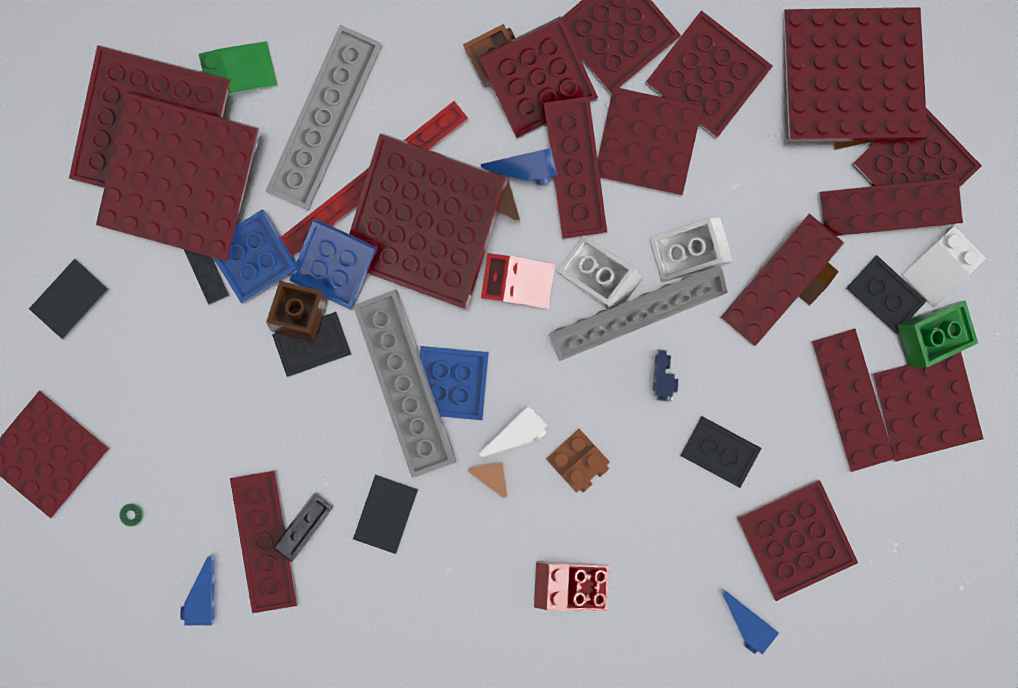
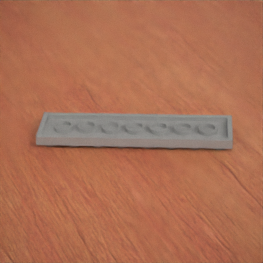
(323, 117)
(639, 312)
(404, 383)

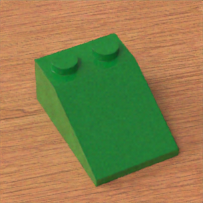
(246, 65)
(937, 334)

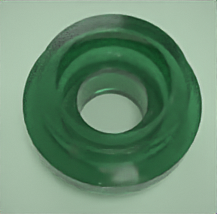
(124, 518)

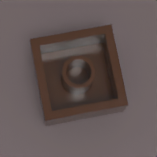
(296, 311)

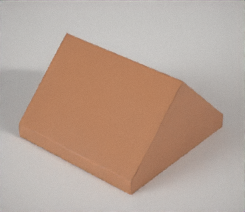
(492, 476)

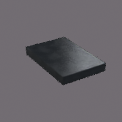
(885, 294)
(68, 299)
(302, 355)
(720, 451)
(385, 514)

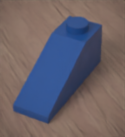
(527, 167)
(199, 604)
(751, 627)

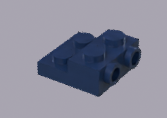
(663, 383)

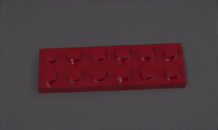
(576, 166)
(892, 206)
(782, 279)
(852, 400)
(259, 528)

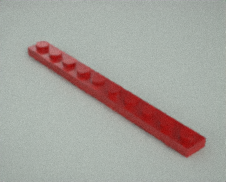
(348, 197)

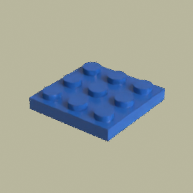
(256, 257)
(333, 263)
(456, 380)

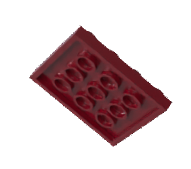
(618, 37)
(710, 70)
(535, 71)
(648, 140)
(918, 160)
(927, 407)
(47, 454)
(797, 540)

